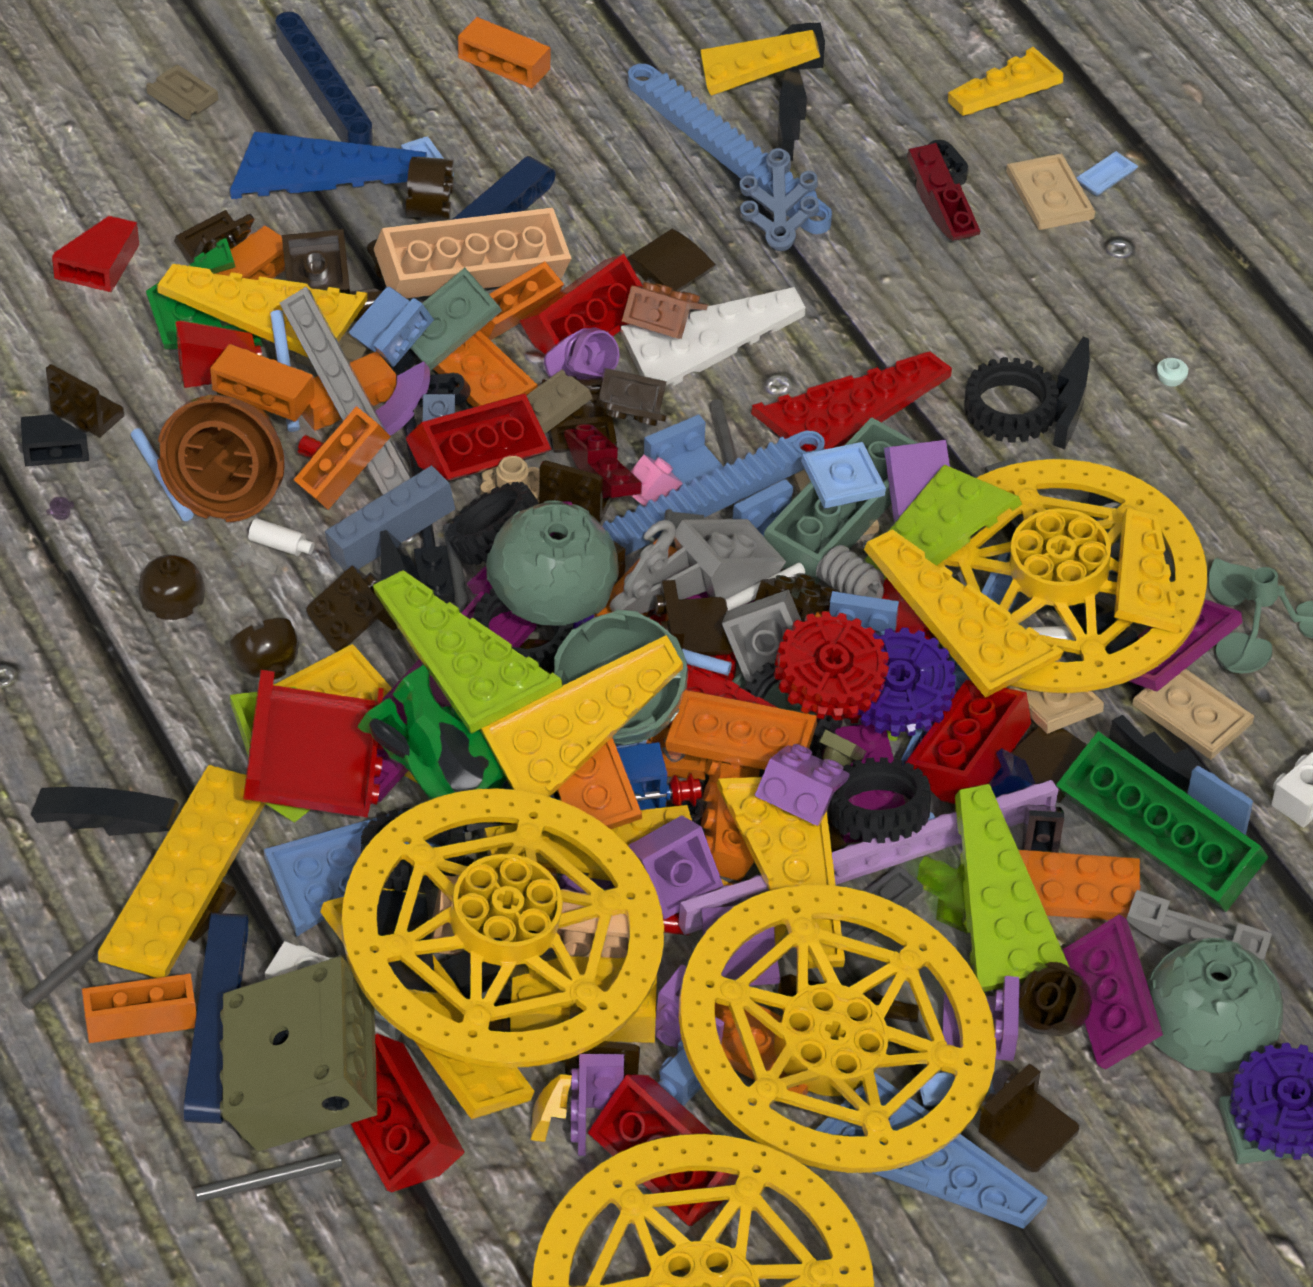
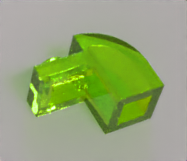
(948, 885)

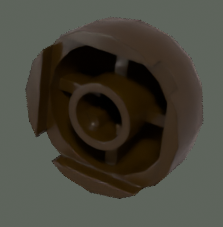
(171, 587)
(266, 648)
(1055, 1000)

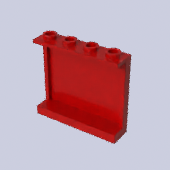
(311, 751)

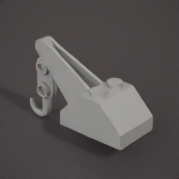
(710, 557)

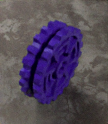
(915, 687)
(1276, 1100)

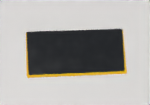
(387, 917)

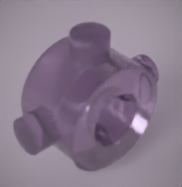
(60, 508)

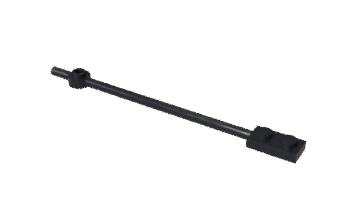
(430, 560)

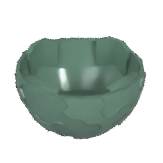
(549, 577)
(608, 639)
(1209, 1020)

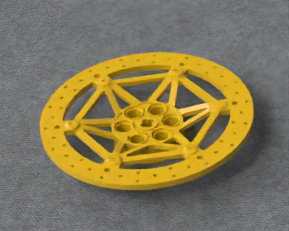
(1065, 561)
(505, 912)
(830, 1035)
(695, 1258)

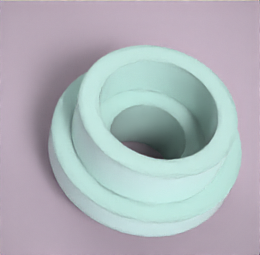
(1172, 371)

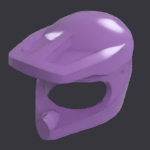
(583, 354)

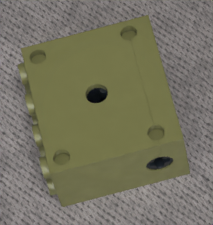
(298, 1055)

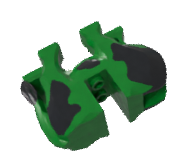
(433, 741)

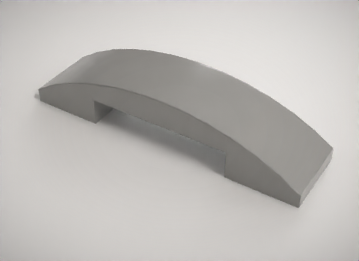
(1174, 929)

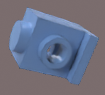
(678, 1077)

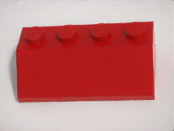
(588, 302)
(478, 438)
(965, 743)
(646, 1112)
(409, 1134)

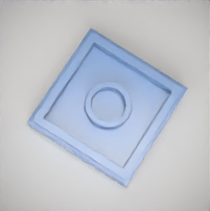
(843, 475)

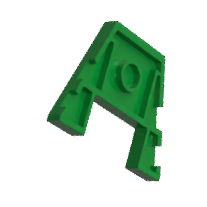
(168, 311)

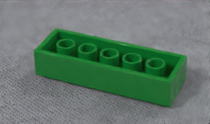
(1162, 821)

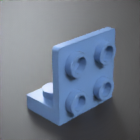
(391, 325)
(683, 449)
(765, 505)
(873, 612)
(1220, 798)

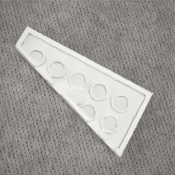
(710, 334)

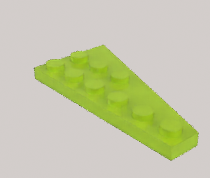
(950, 512)
(466, 659)
(1000, 900)

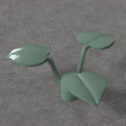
(1230, 586)

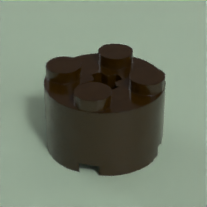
(429, 187)

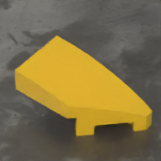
(550, 1103)

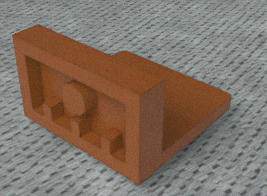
(660, 308)

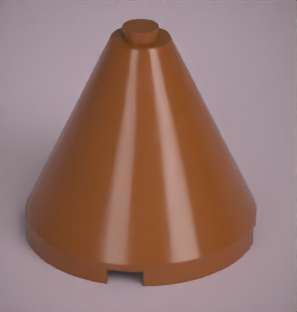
(221, 457)

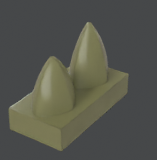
(840, 749)

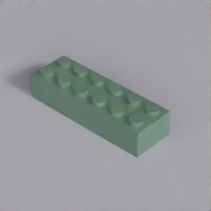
(808, 531)

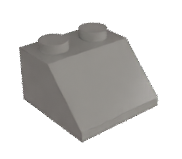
(758, 630)

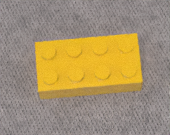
(532, 985)

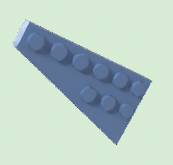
(315, 871)
(955, 1173)

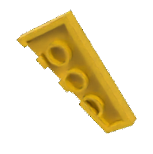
(751, 60)
(1013, 81)
(1143, 575)

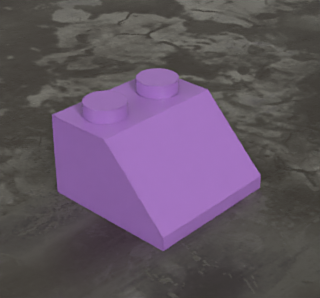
(678, 863)

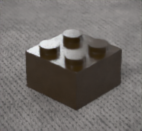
(317, 259)

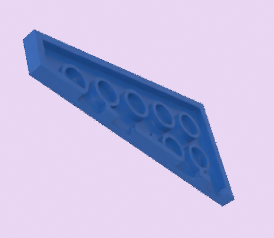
(315, 164)

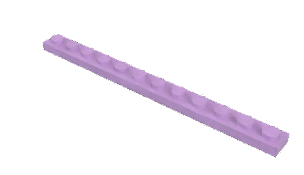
(867, 857)

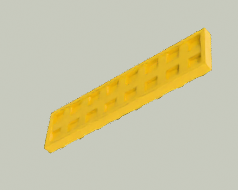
(182, 876)
(475, 1086)

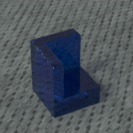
(1012, 776)

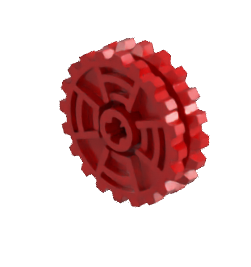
(831, 665)

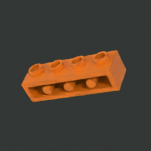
(721, 831)

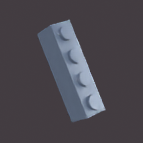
(400, 512)

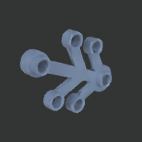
(779, 203)

